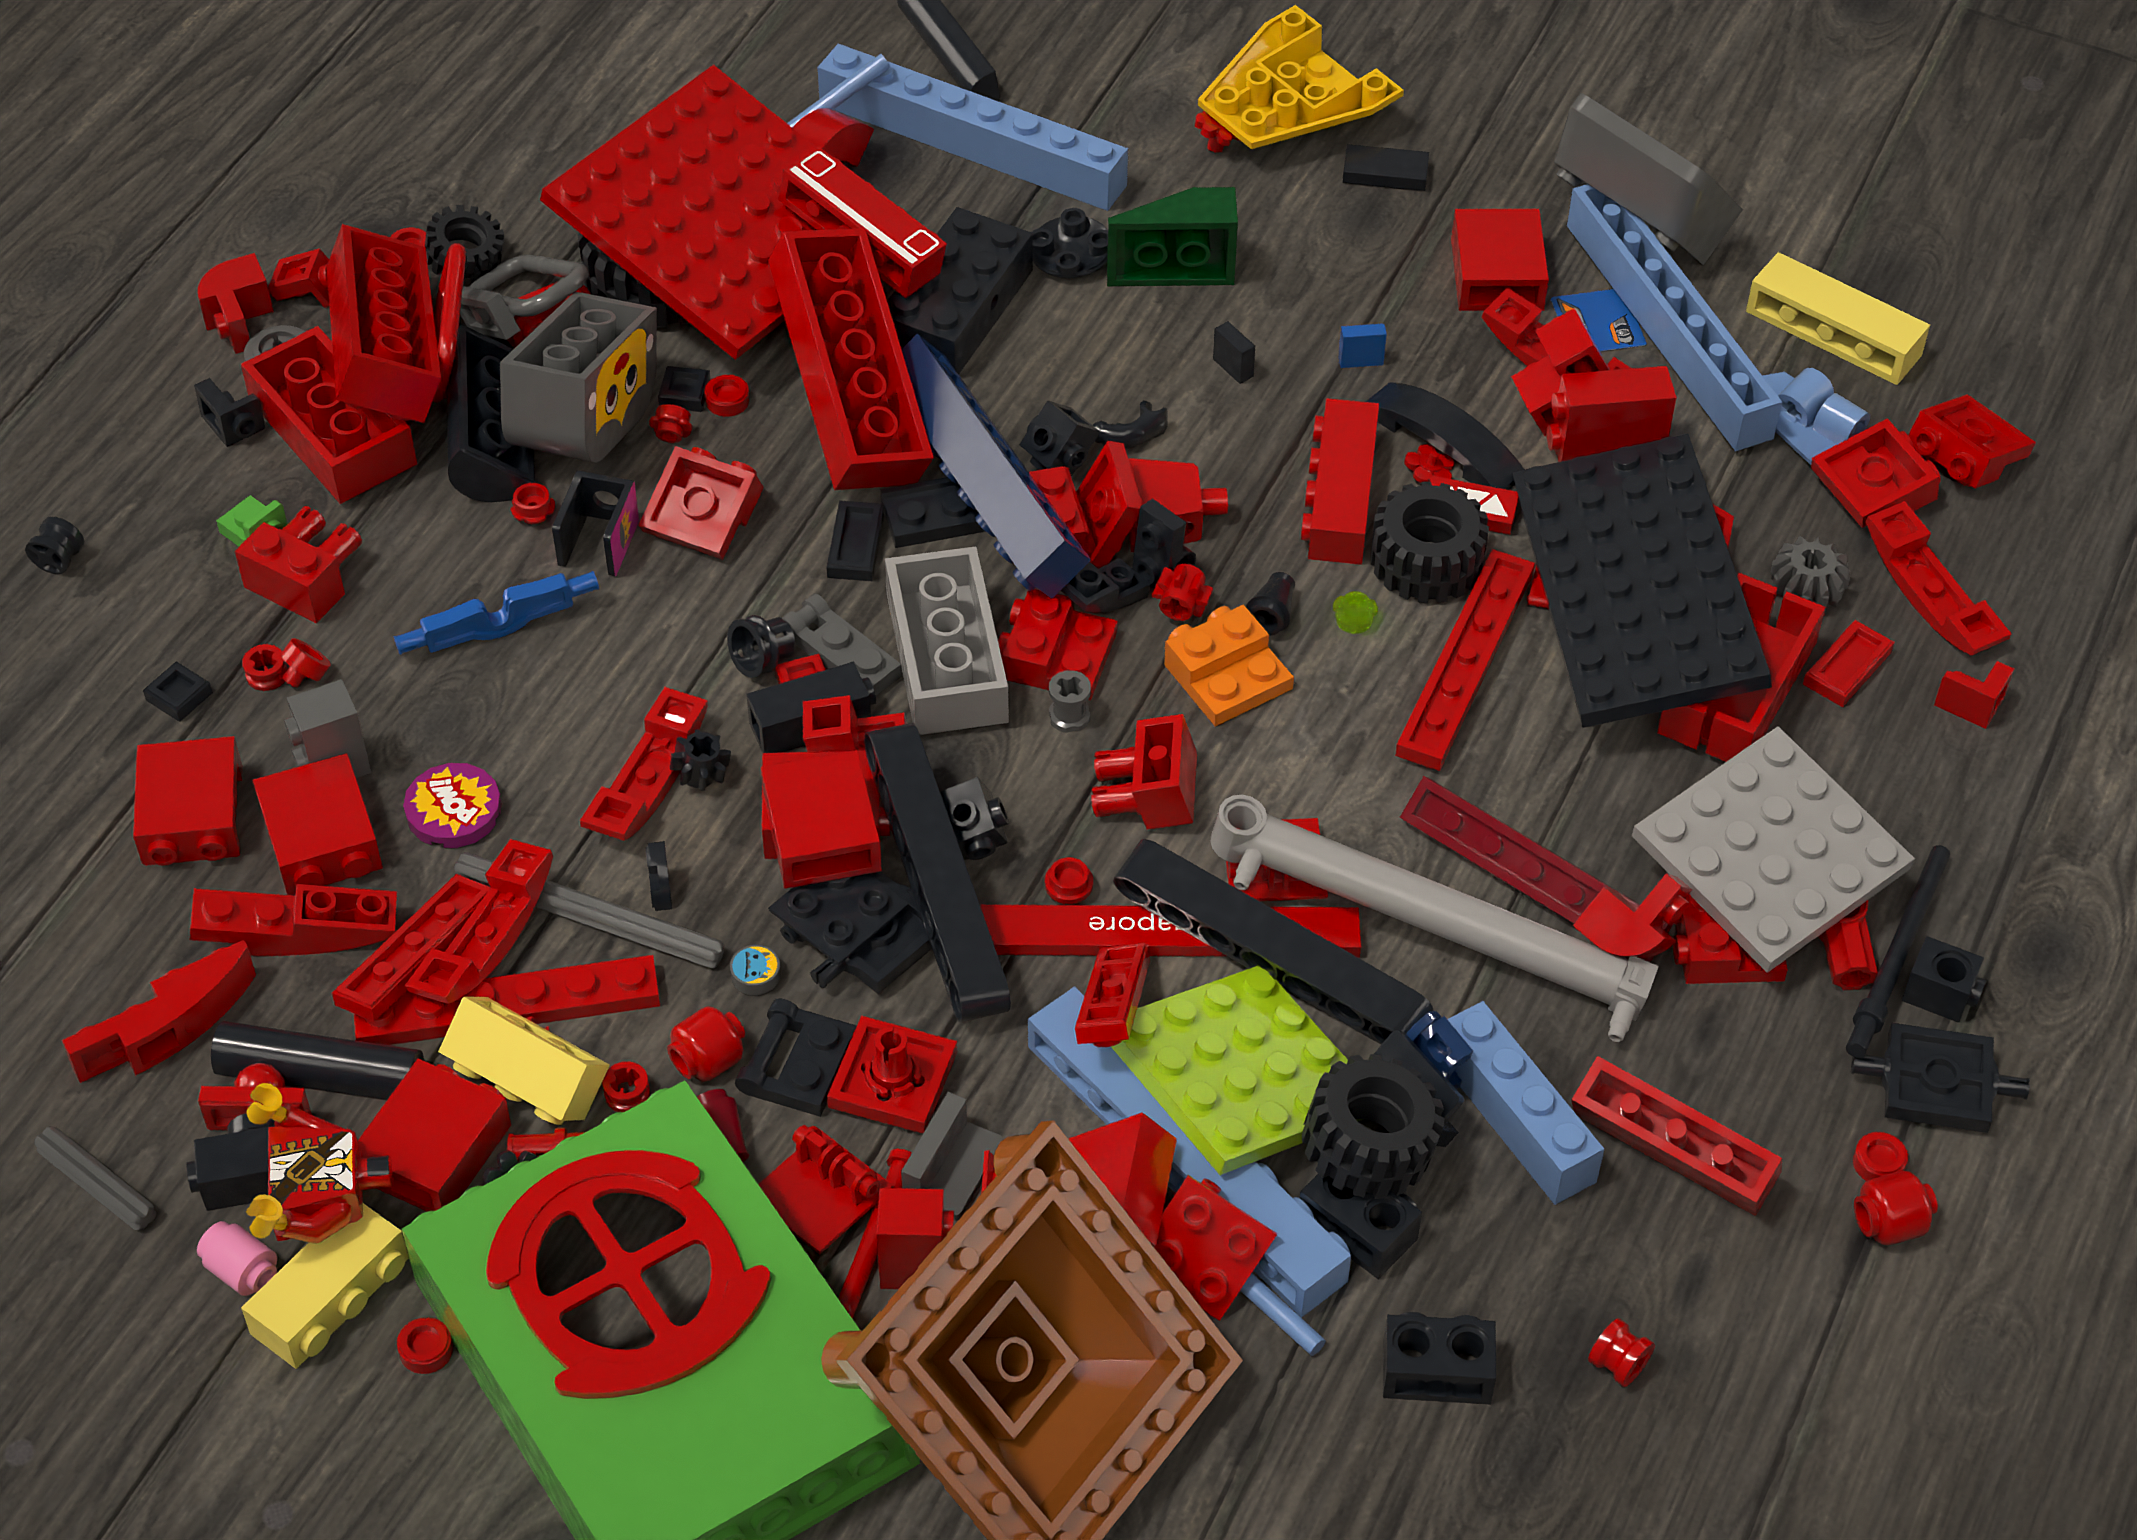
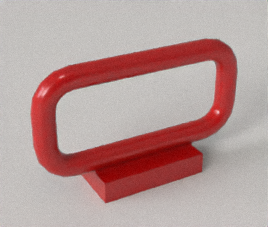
(448, 313)

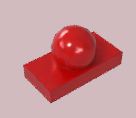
(225, 1103)

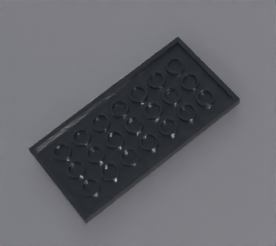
(1639, 581)

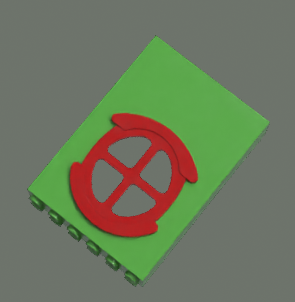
(715, 1420)

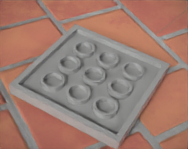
(1773, 848)

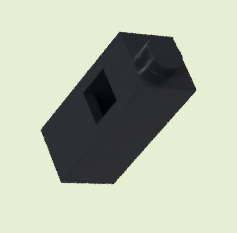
(778, 710)
(230, 1168)

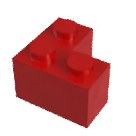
(1568, 351)

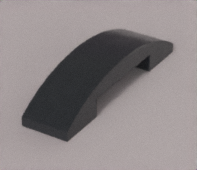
(1449, 430)

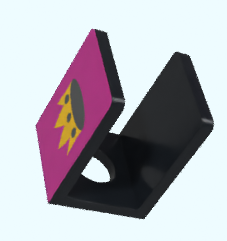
(583, 502)

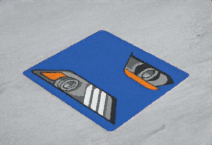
(1605, 318)

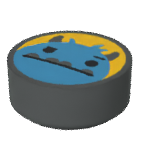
(755, 970)

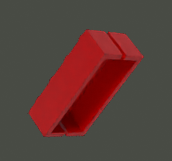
(1740, 720)

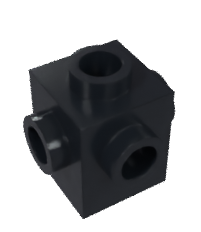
(1059, 438)
(975, 818)

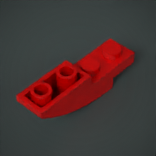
(303, 924)
(183, 1009)

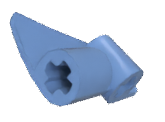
(1812, 414)

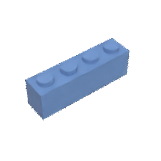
(1525, 1107)

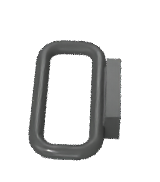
(494, 313)

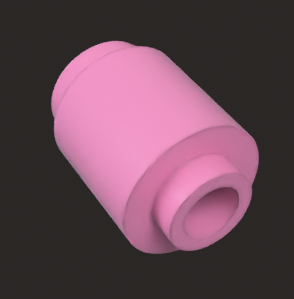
(237, 1257)

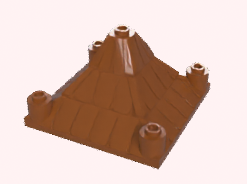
(1039, 1352)

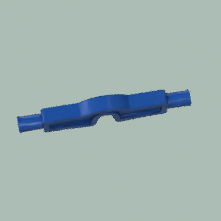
(473, 620)

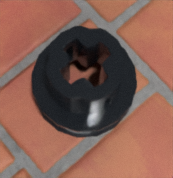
(757, 632)

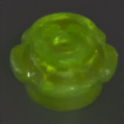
(1355, 612)

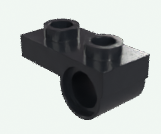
(1159, 542)

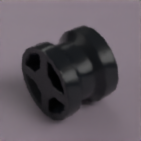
(54, 545)

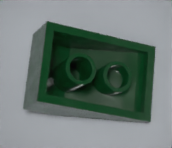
(1175, 240)

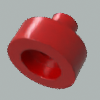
(303, 662)

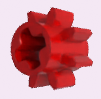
(1182, 592)

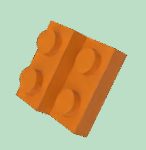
(1226, 664)

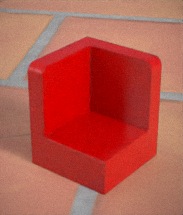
(1972, 698)

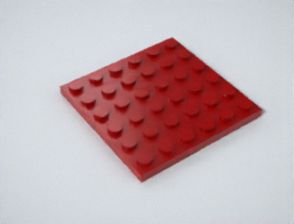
(693, 205)

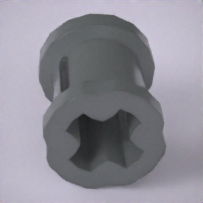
(1069, 693)

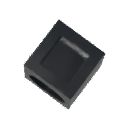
(1944, 980)

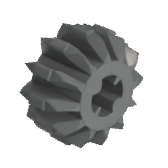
(1811, 571)

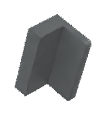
(950, 1155)

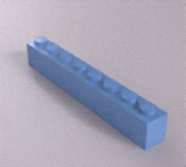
(981, 129)
(1676, 318)
(1303, 1259)

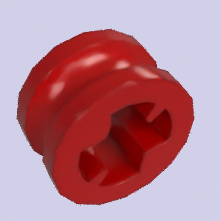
(261, 656)
(625, 1072)

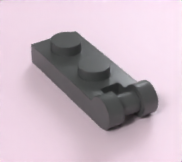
(841, 643)

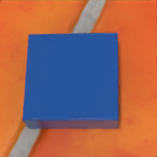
(1362, 345)

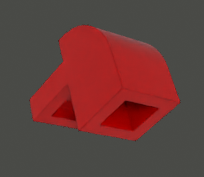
(233, 294)
(833, 725)
(1632, 931)

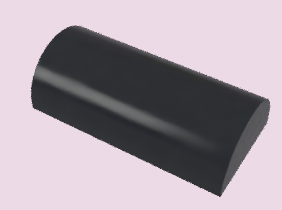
(478, 455)

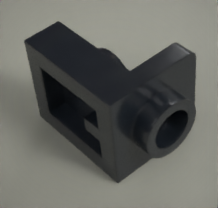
(225, 416)

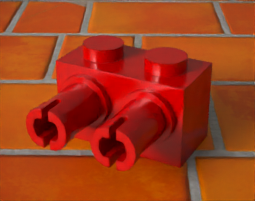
(290, 570)
(1161, 771)

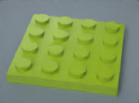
(1231, 1065)

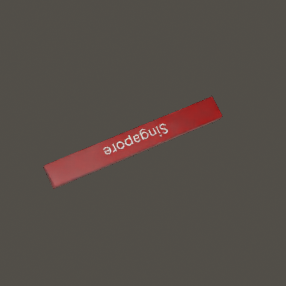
(1090, 927)

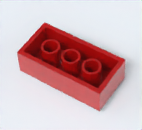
(339, 444)

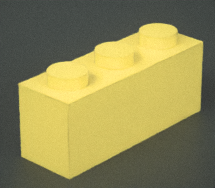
(523, 1060)
(325, 1287)

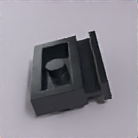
(927, 512)

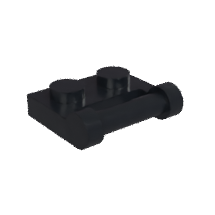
(810, 1064)

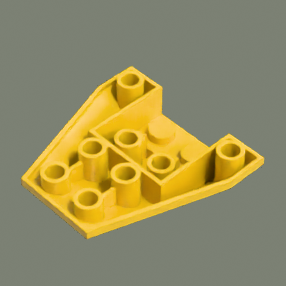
(1289, 86)

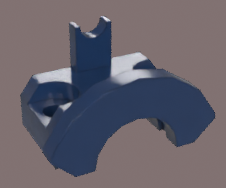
(1441, 1044)

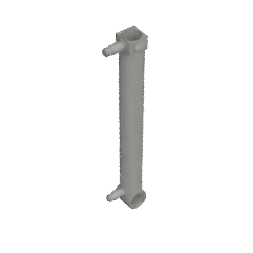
(1430, 906)

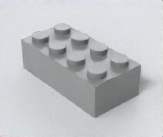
(946, 640)

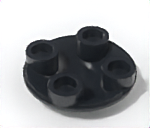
(1070, 245)

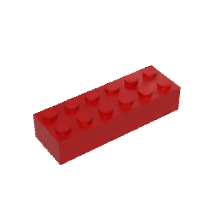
(382, 324)
(850, 358)

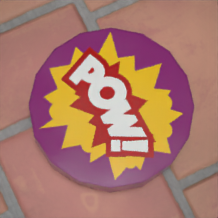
(452, 805)

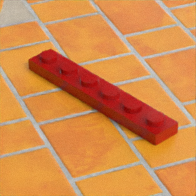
(1465, 660)
(543, 994)

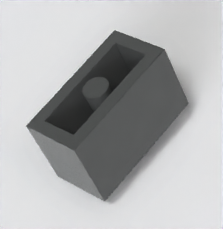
(325, 727)

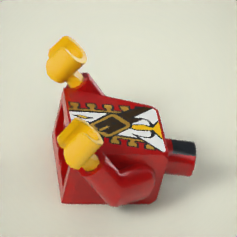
(312, 1173)

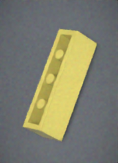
(1837, 318)

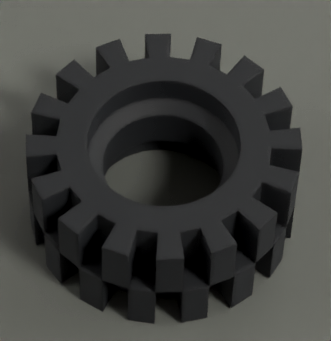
(466, 227)

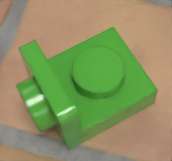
(248, 516)

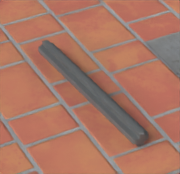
(611, 917)

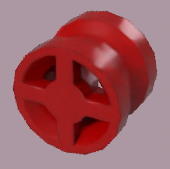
(1621, 1352)

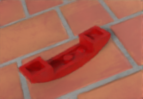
(1515, 324)
(1929, 586)
(647, 773)
(491, 929)

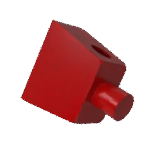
(1179, 490)

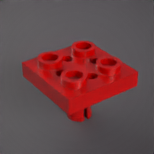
(896, 1059)

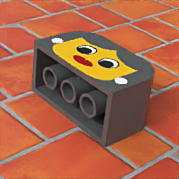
(580, 378)

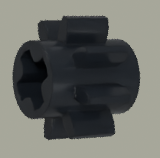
(700, 760)

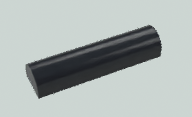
(952, 46)
(313, 1059)

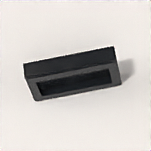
(1385, 167)
(855, 540)

